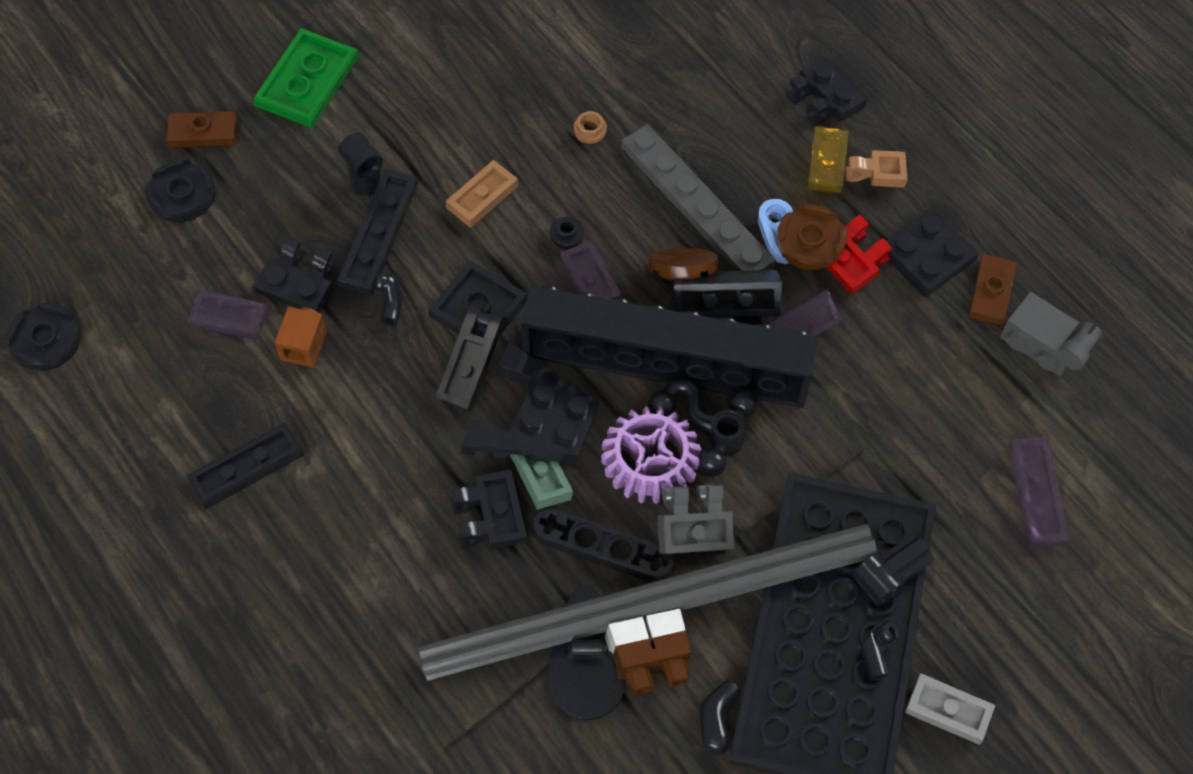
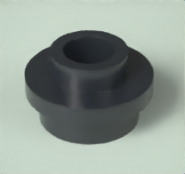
(566, 240)

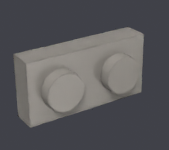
(950, 709)

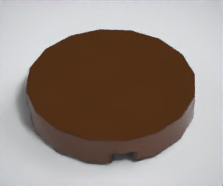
(811, 237)
(682, 263)

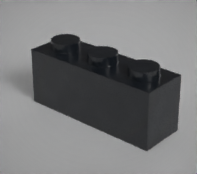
(729, 294)

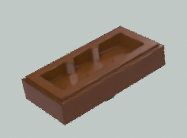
(202, 129)
(992, 290)

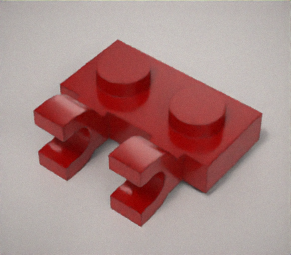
(857, 267)

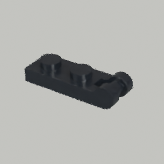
(470, 358)

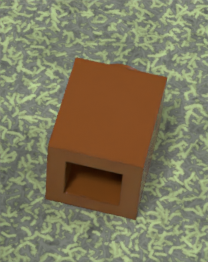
(301, 336)

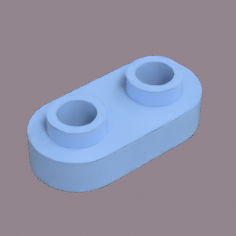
(772, 210)

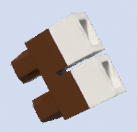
(650, 647)

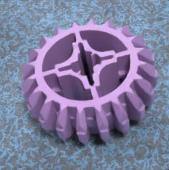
(630, 439)

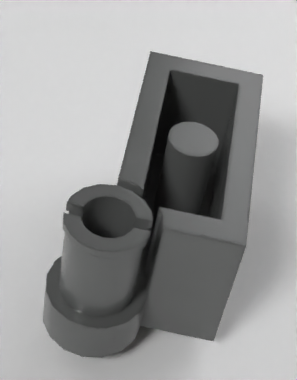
(1048, 335)

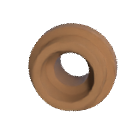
(590, 120)

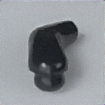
(713, 714)

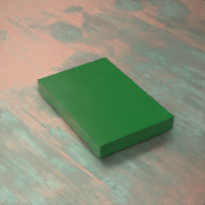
(306, 78)

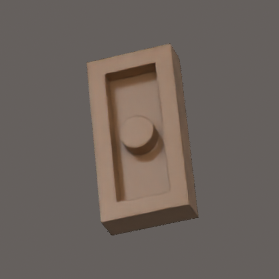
(482, 193)

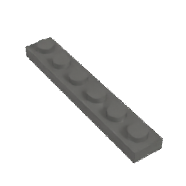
(696, 201)

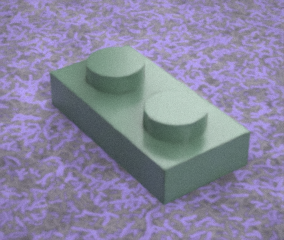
(543, 481)

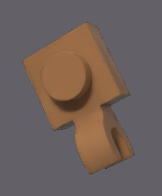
(883, 168)

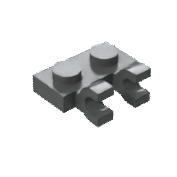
(694, 531)

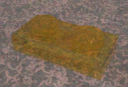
(828, 159)

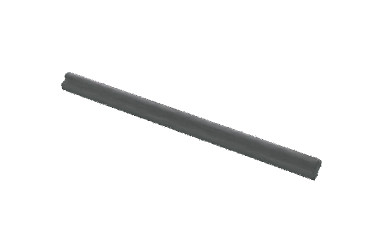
(672, 593)

